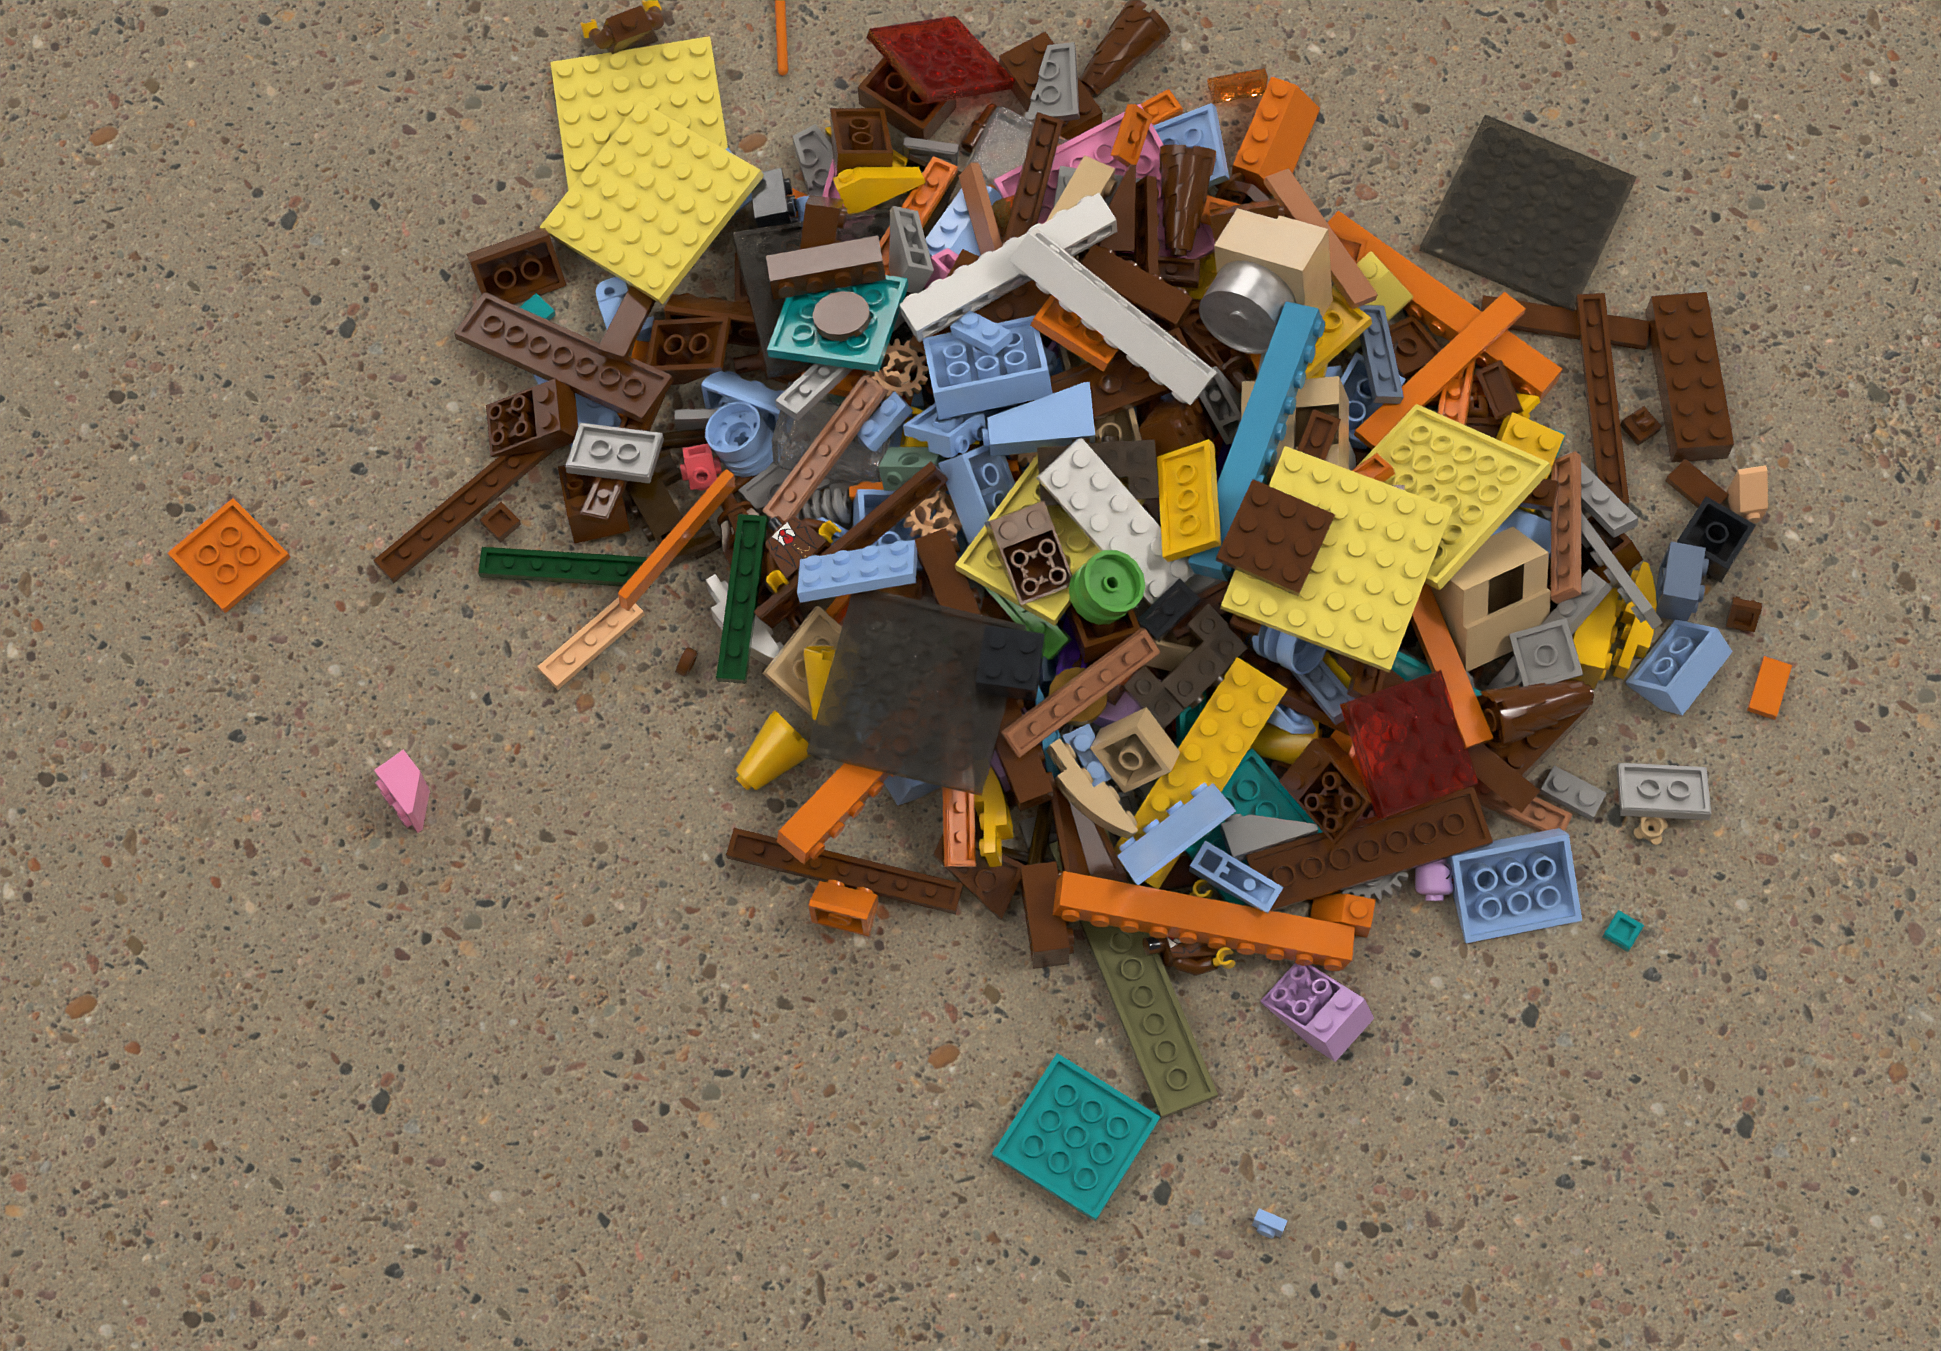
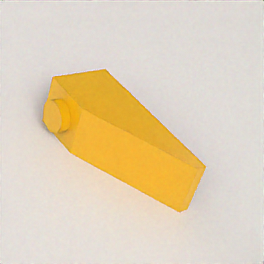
(870, 186)

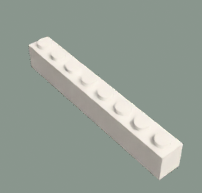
(994, 274)
(1112, 316)

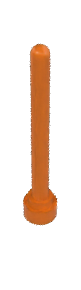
(781, 37)

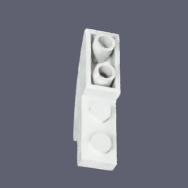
(763, 646)

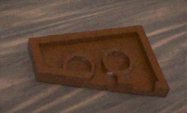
(988, 884)

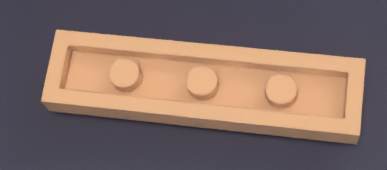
(589, 643)

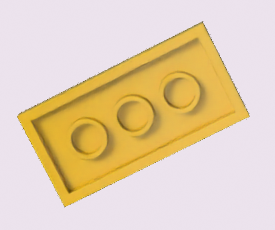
(1188, 501)

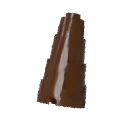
(1129, 40)
(1183, 190)
(1521, 711)

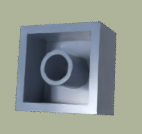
(1680, 581)

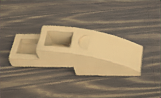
(1096, 803)

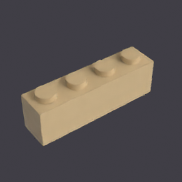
(1088, 179)

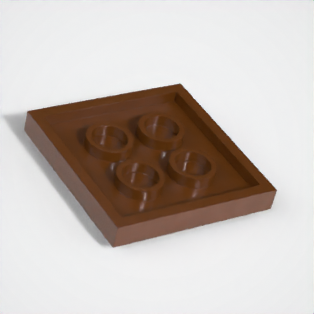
(1275, 537)

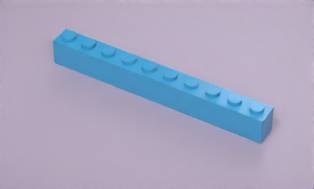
(1263, 421)

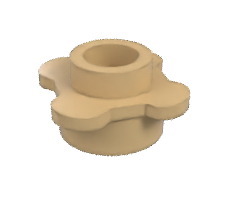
(1654, 836)

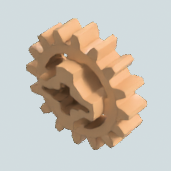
(908, 365)
(944, 517)

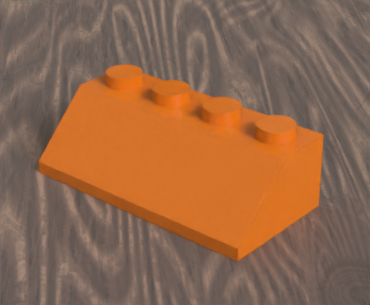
(1276, 133)

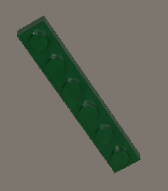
(558, 566)
(742, 599)

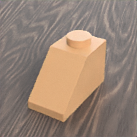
(1749, 493)

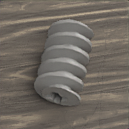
(834, 509)

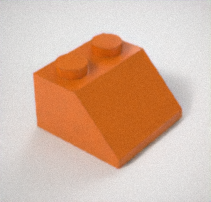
(843, 907)

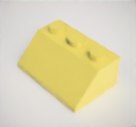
(1389, 290)

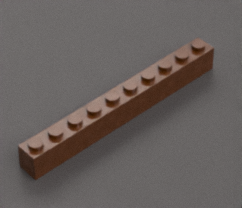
(951, 589)

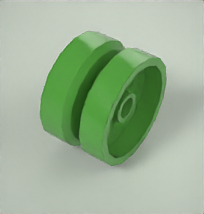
(1107, 587)

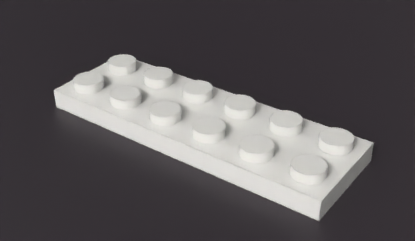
(1111, 516)

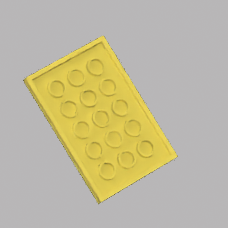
(984, 567)

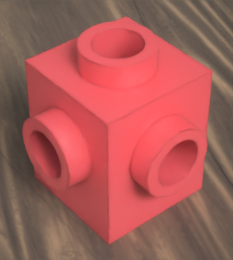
(700, 467)

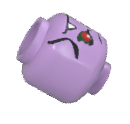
(1434, 880)

